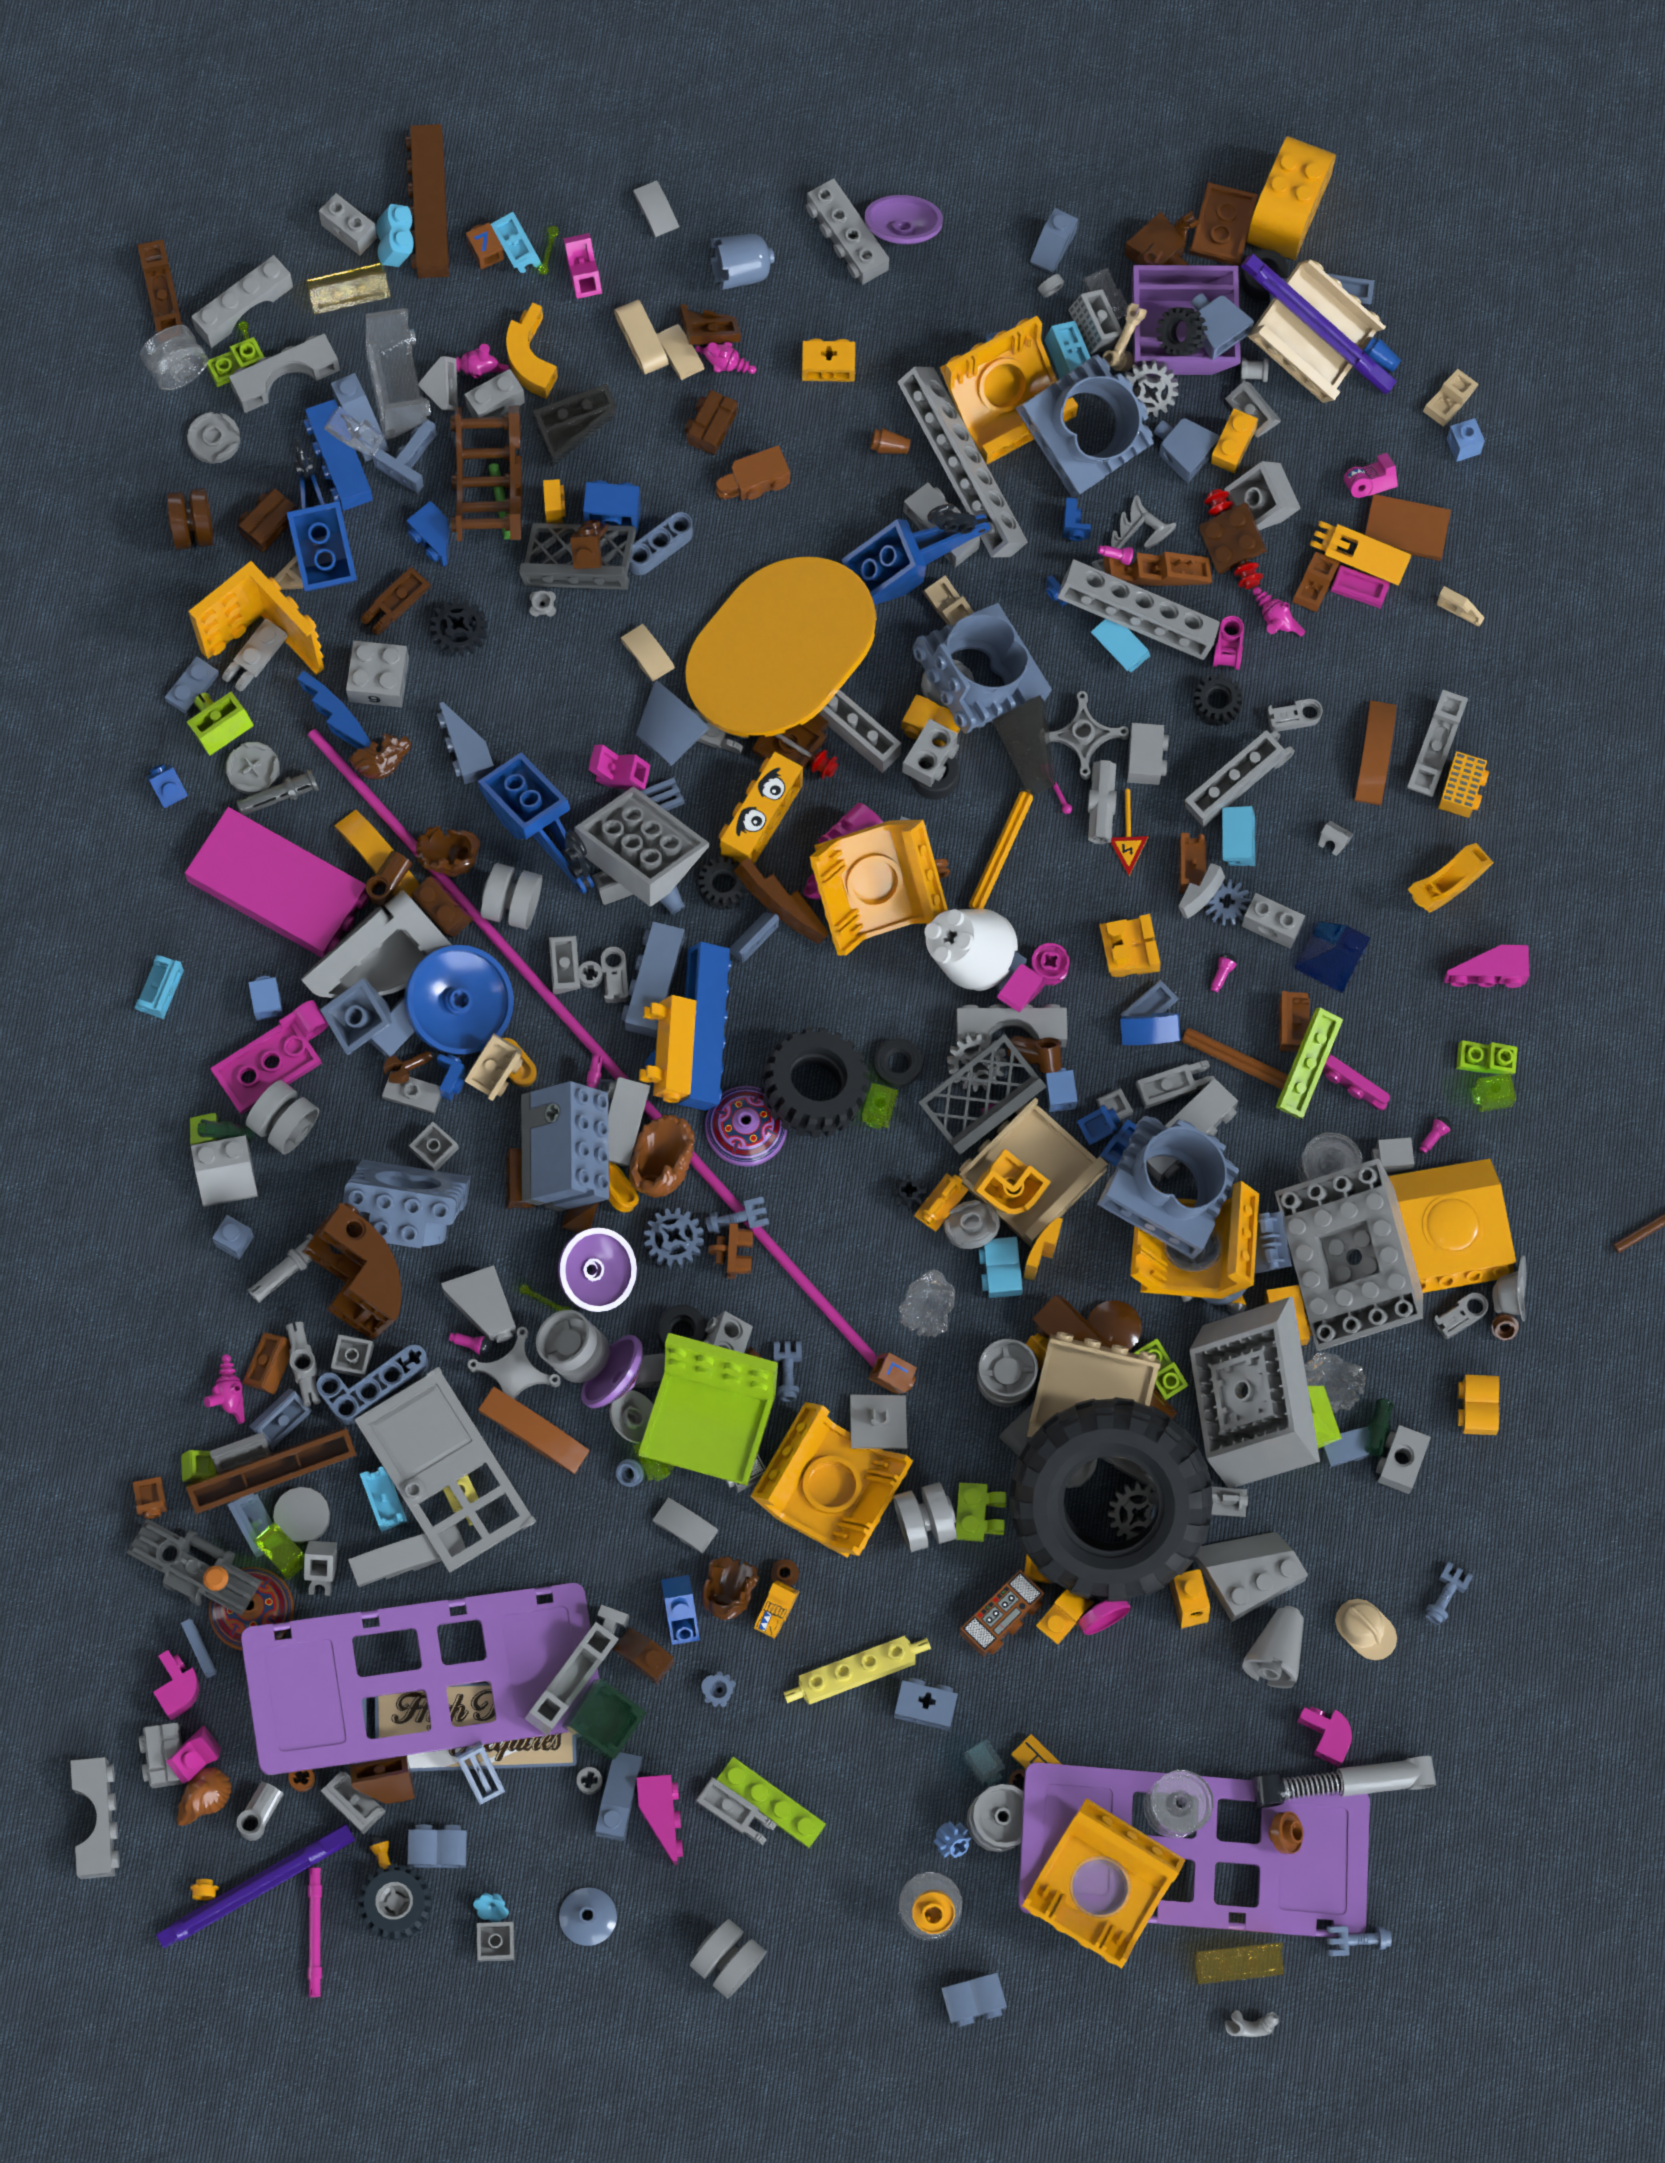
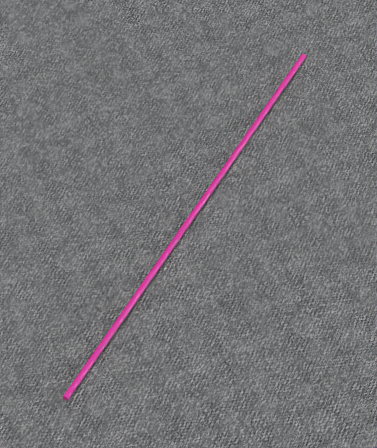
(591, 1044)

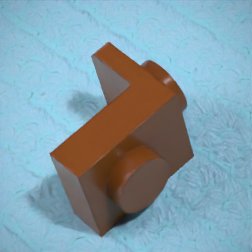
(150, 1498)

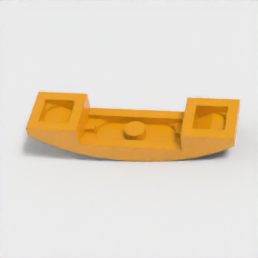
(371, 847)

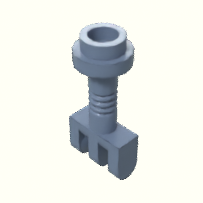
(715, 1223)
(788, 1391)
(1437, 1613)
(1381, 1938)

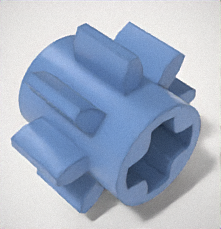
(952, 1839)

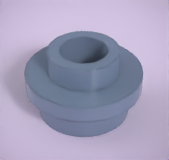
(623, 1475)

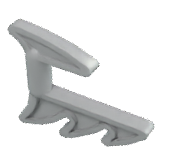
(1137, 516)

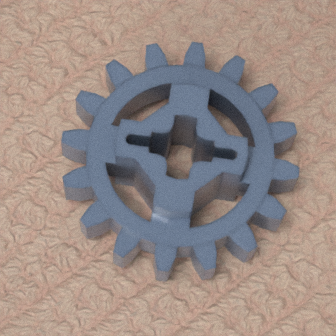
(668, 1248)

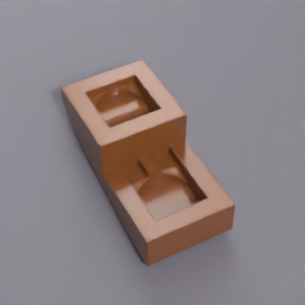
(1316, 582)

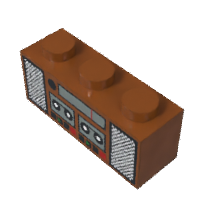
(1002, 1614)

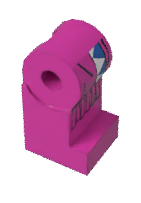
(1372, 478)

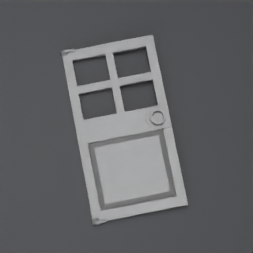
(429, 1445)

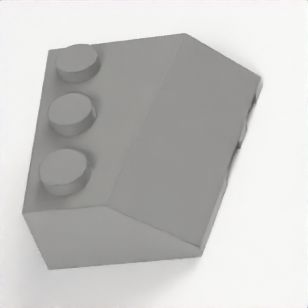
(1250, 1571)

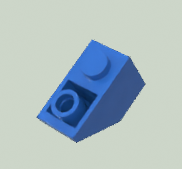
(432, 530)
(680, 1609)

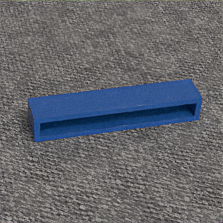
(707, 984)

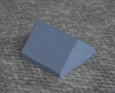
(357, 1015)

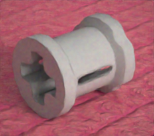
(1254, 369)

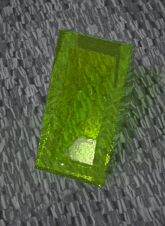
(280, 1551)

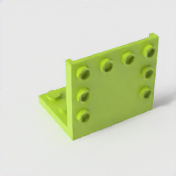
(710, 1409)

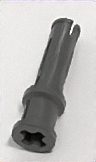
(289, 789)

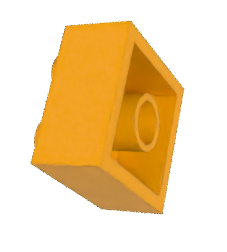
(554, 501)

